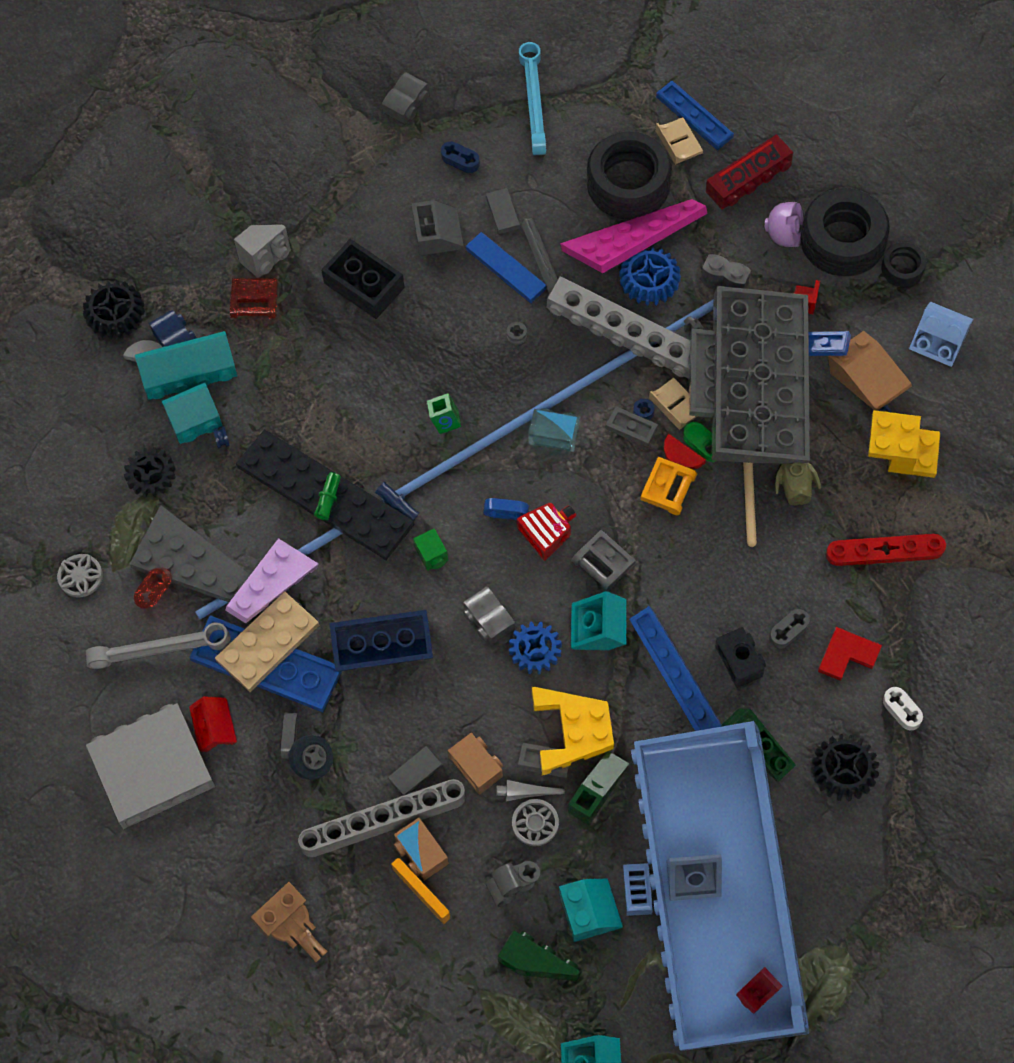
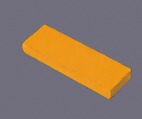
(421, 890)

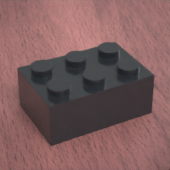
(363, 278)

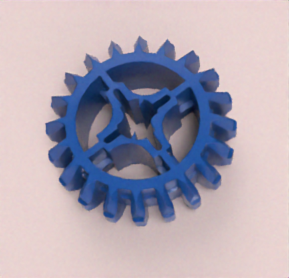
(640, 283)

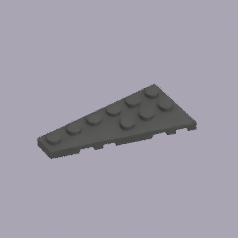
(188, 557)

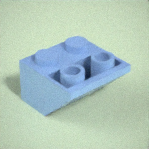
(940, 334)

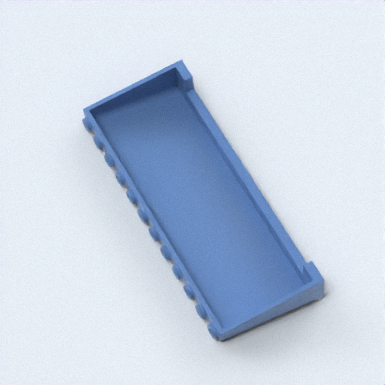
(713, 798)

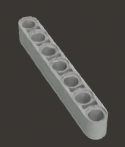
(369, 815)

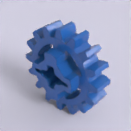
(534, 637)

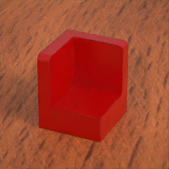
(812, 295)

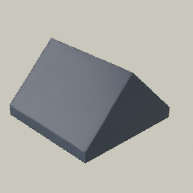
(694, 877)

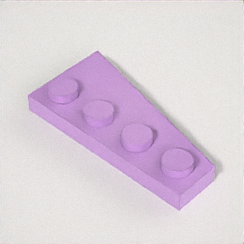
(274, 574)

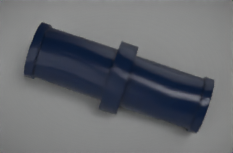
(396, 501)

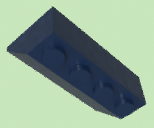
(381, 640)

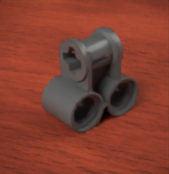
(511, 881)

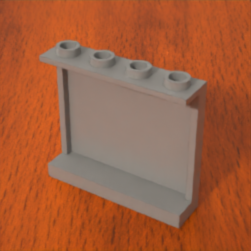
(149, 765)

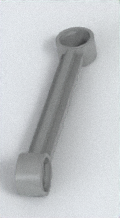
(102, 657)

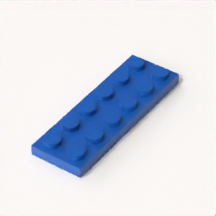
(297, 678)

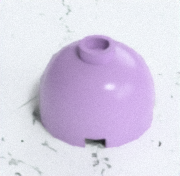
(785, 224)

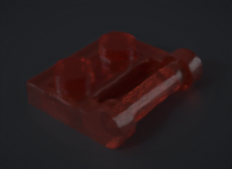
(254, 291)

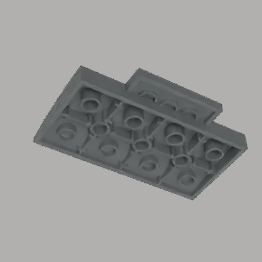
(754, 376)

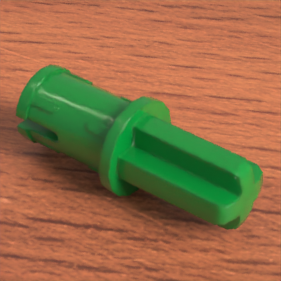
(327, 496)

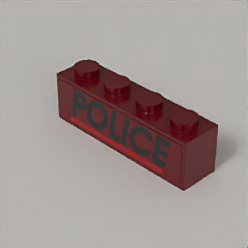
(749, 172)

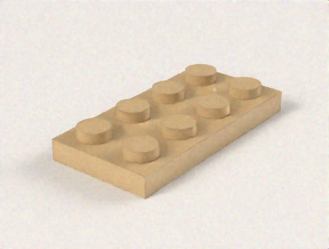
(267, 641)

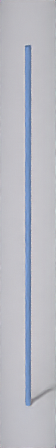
(486, 441)

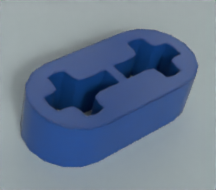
(505, 508)

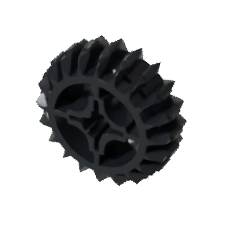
(127, 309)
(831, 782)

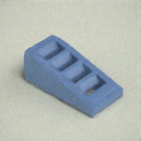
(637, 909)

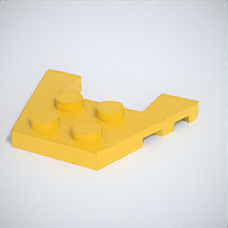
(584, 727)

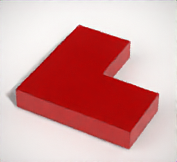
(846, 647)

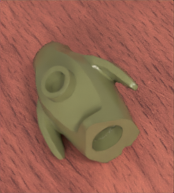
(797, 482)

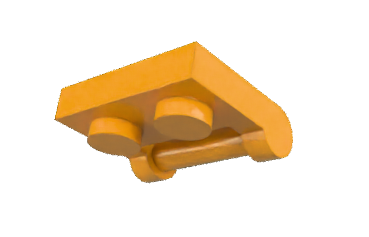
(660, 484)

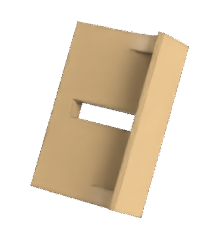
(675, 131)
(667, 396)

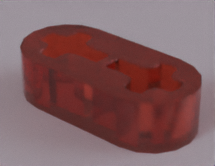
(156, 591)

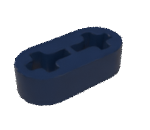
(460, 157)

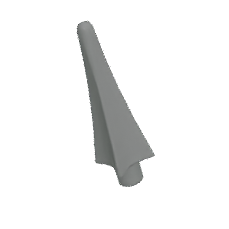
(516, 790)

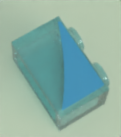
(554, 429)

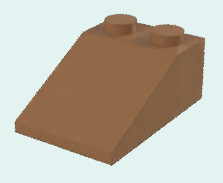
(869, 372)

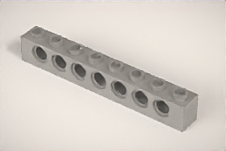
(628, 321)

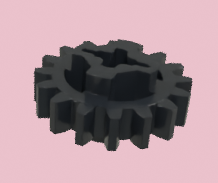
(146, 468)

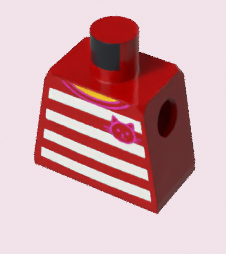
(546, 528)

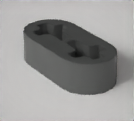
(793, 632)
(289, 733)

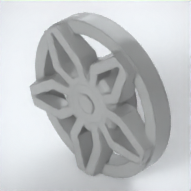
(80, 575)
(535, 822)

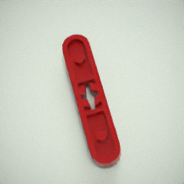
(862, 550)

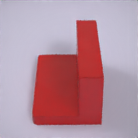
(212, 723)

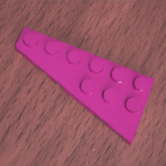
(621, 241)

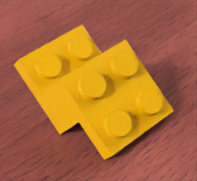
(904, 444)

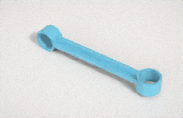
(534, 97)

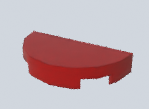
(681, 454)

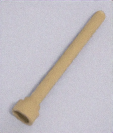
(749, 504)

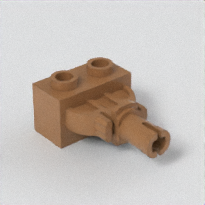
(285, 918)

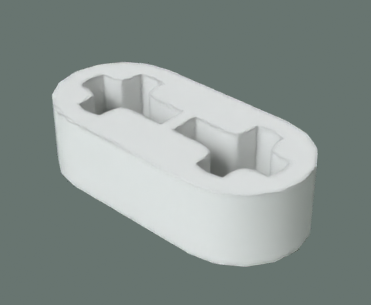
(898, 711)

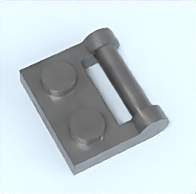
(609, 555)

